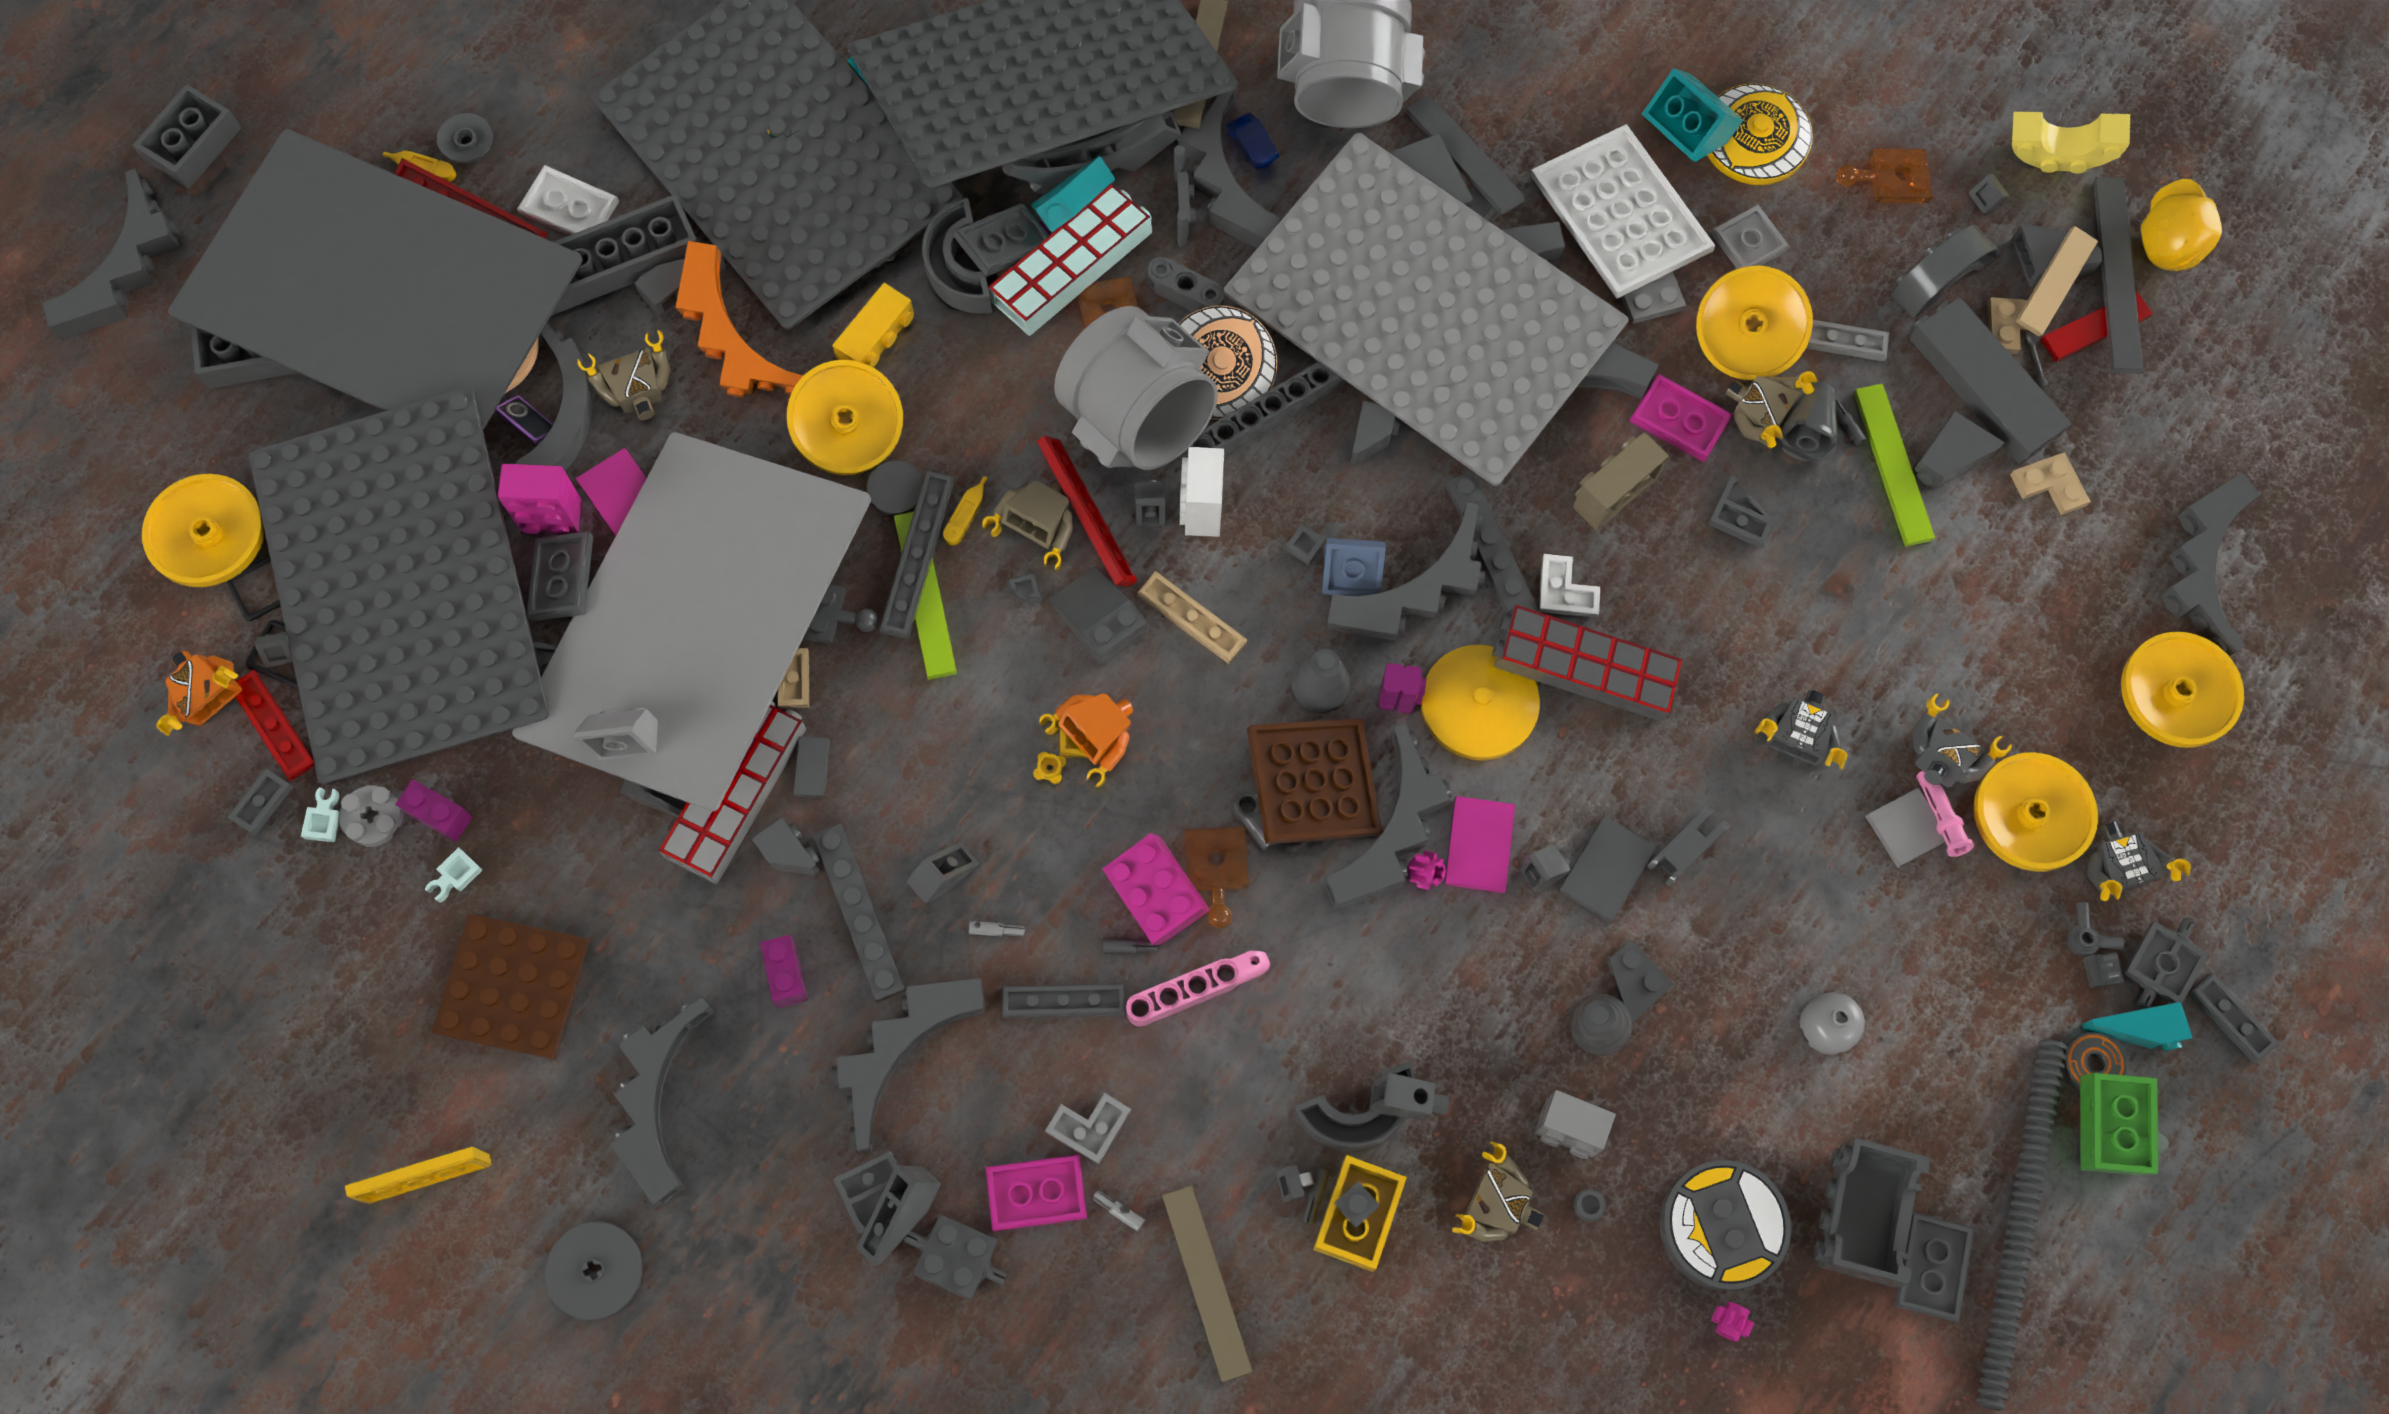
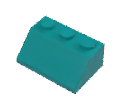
(1691, 115)

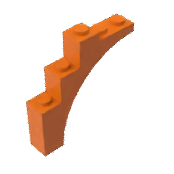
(702, 297)

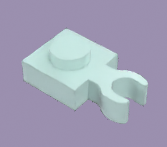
(323, 821)
(456, 872)

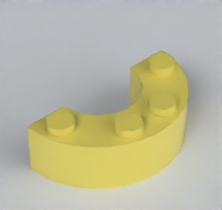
(2069, 148)

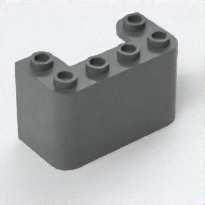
(1869, 1212)

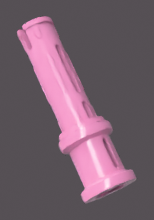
(1948, 824)

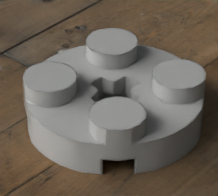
(356, 806)

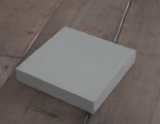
(1750, 239)
(1906, 827)

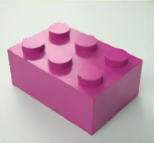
(540, 498)
(1155, 889)

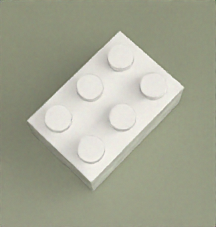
(1202, 491)

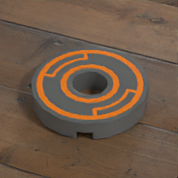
(2096, 1044)

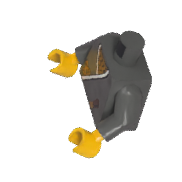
(1948, 753)

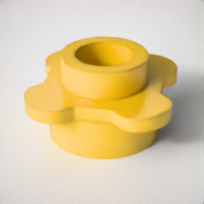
(1044, 761)

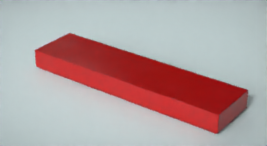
(2085, 332)
(273, 726)

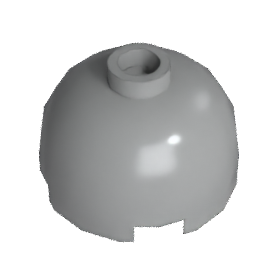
(1832, 1023)

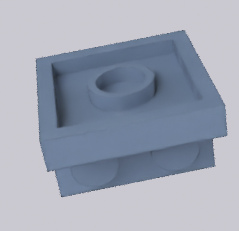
(1353, 567)

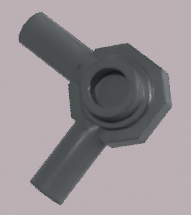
(2085, 939)

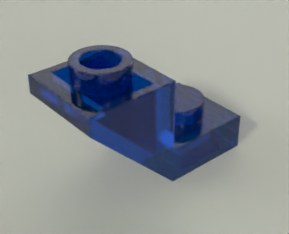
(1254, 140)

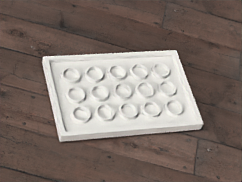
(1622, 211)

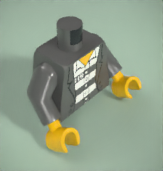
(1804, 731)
(2129, 862)

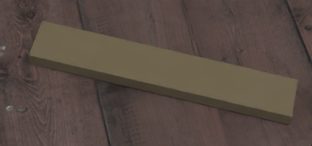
(1211, 21)
(1207, 1284)

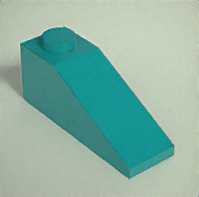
(1073, 194)
(2149, 1028)

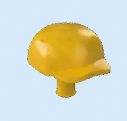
(2180, 226)

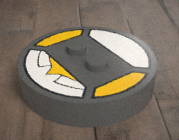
(1725, 1225)

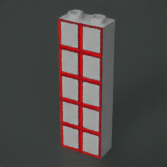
(709, 839)

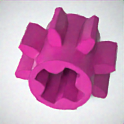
(1426, 870)
(1732, 1321)

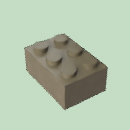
(1619, 480)

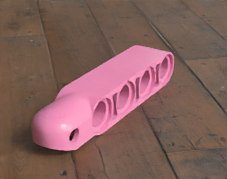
(1239, 965)

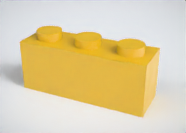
(874, 327)

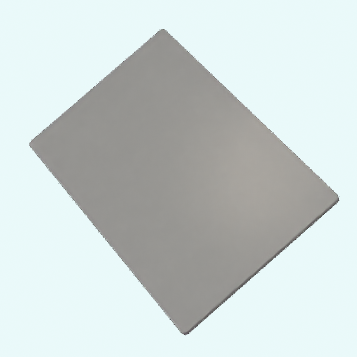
(1426, 308)
(698, 613)

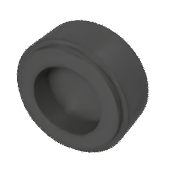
(1589, 1205)

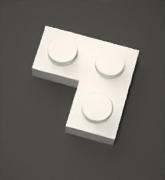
(1561, 596)

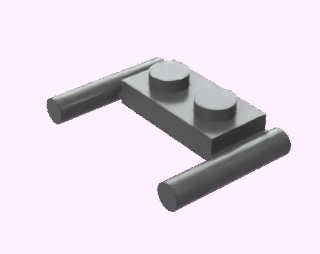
(1185, 192)

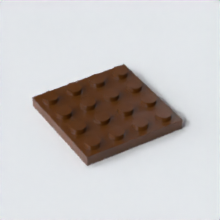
(1314, 781)
(511, 986)

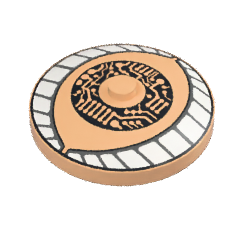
(1240, 355)

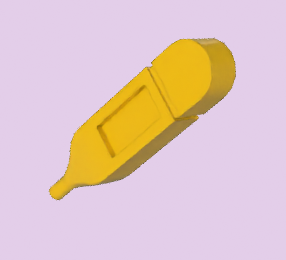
(439, 168)
(964, 514)

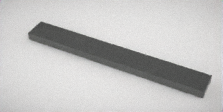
(2117, 276)

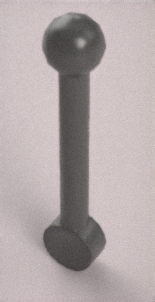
(2031, 341)

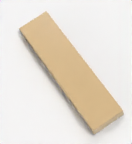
(2056, 281)
(1192, 617)

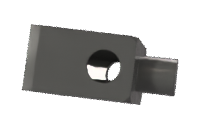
(1396, 1095)

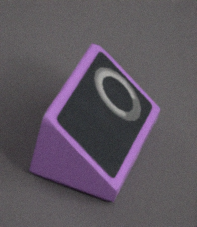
(524, 419)

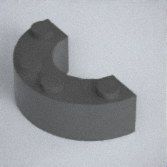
(1943, 266)
(950, 281)
(1348, 1131)

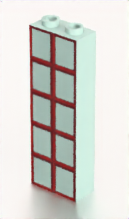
(1070, 259)

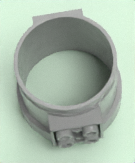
(1351, 60)
(1136, 389)

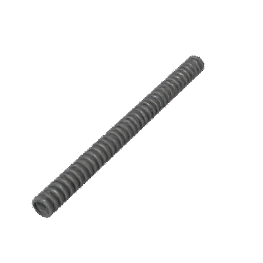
(2021, 1225)

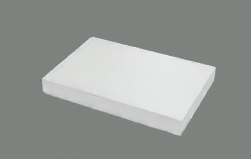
(566, 202)

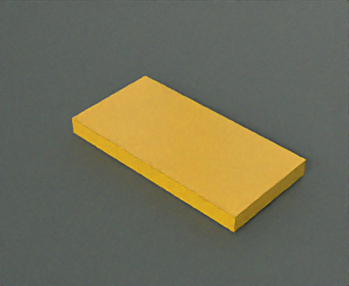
(418, 1175)

